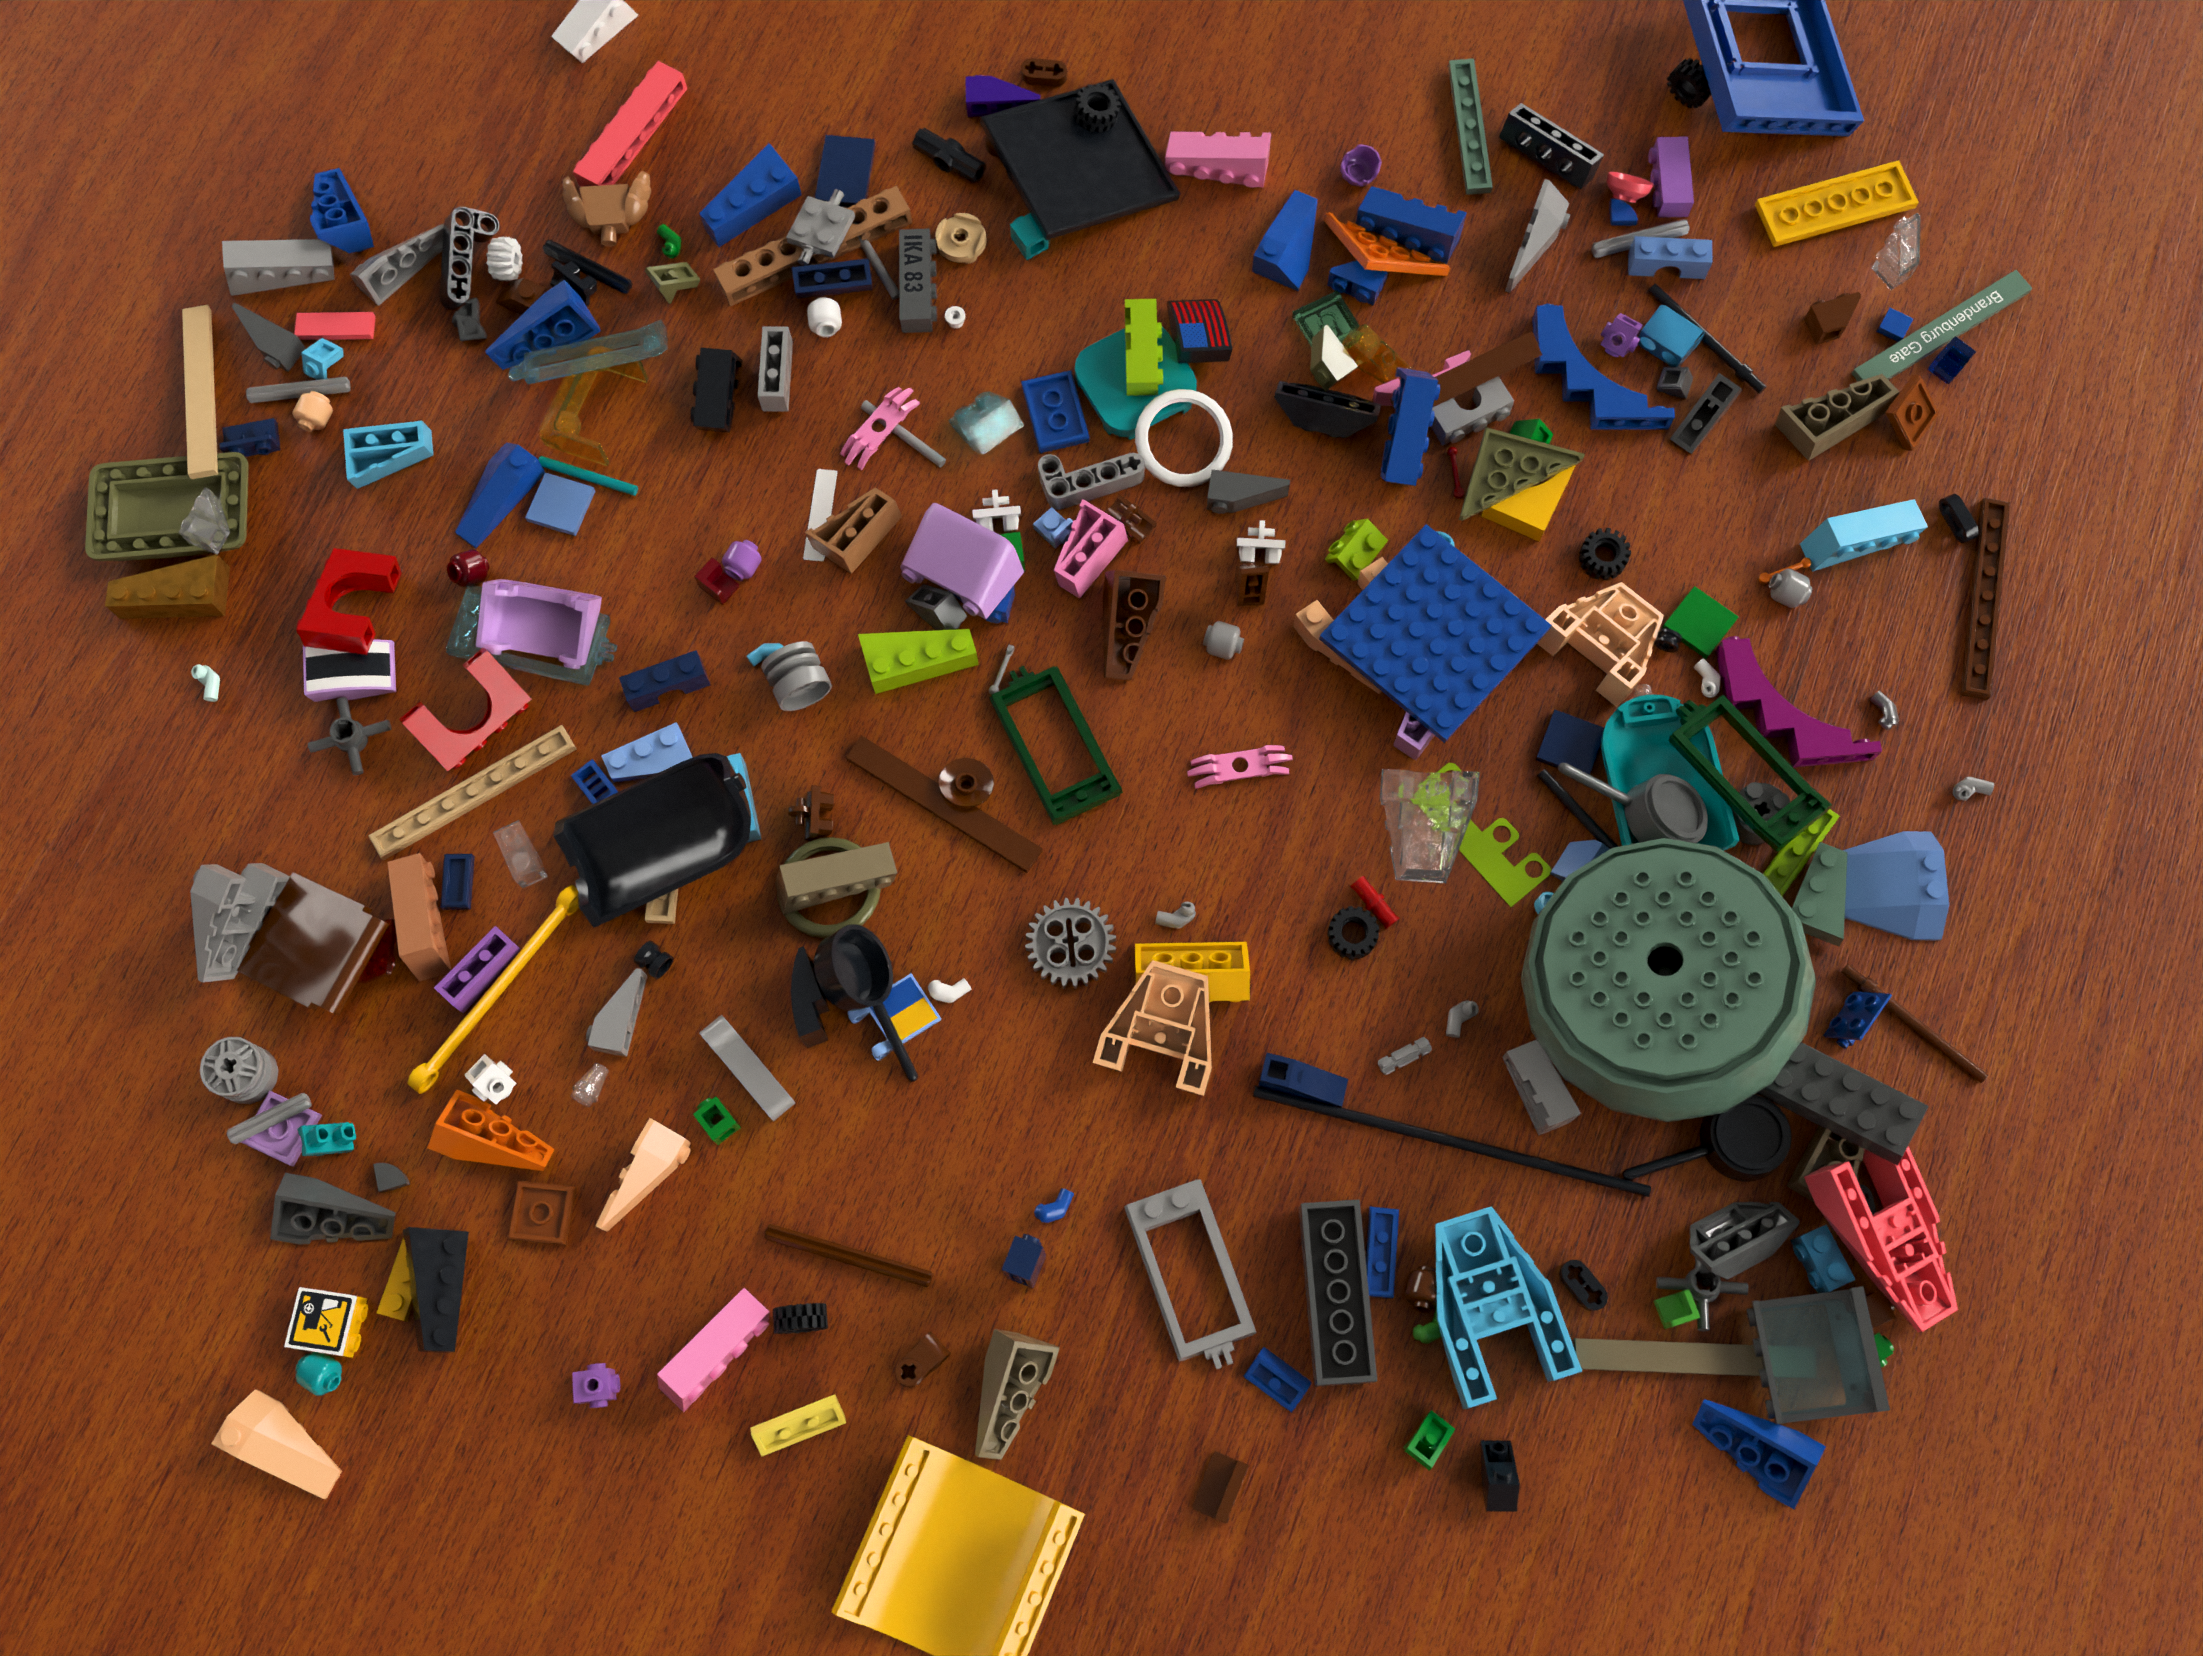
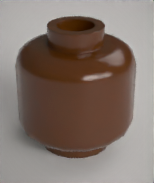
(1422, 1289)

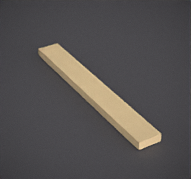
(199, 392)
(472, 792)

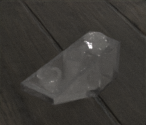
(1900, 254)

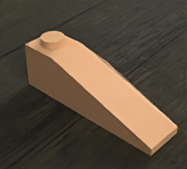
(273, 1441)

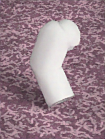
(948, 993)

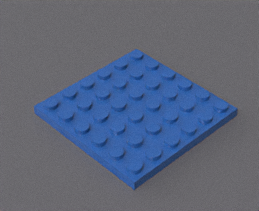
(1435, 633)

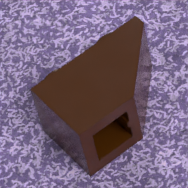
(1830, 318)

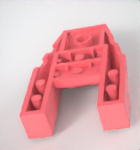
(1897, 1243)

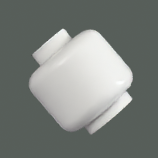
(824, 317)

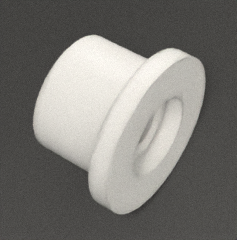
(955, 316)

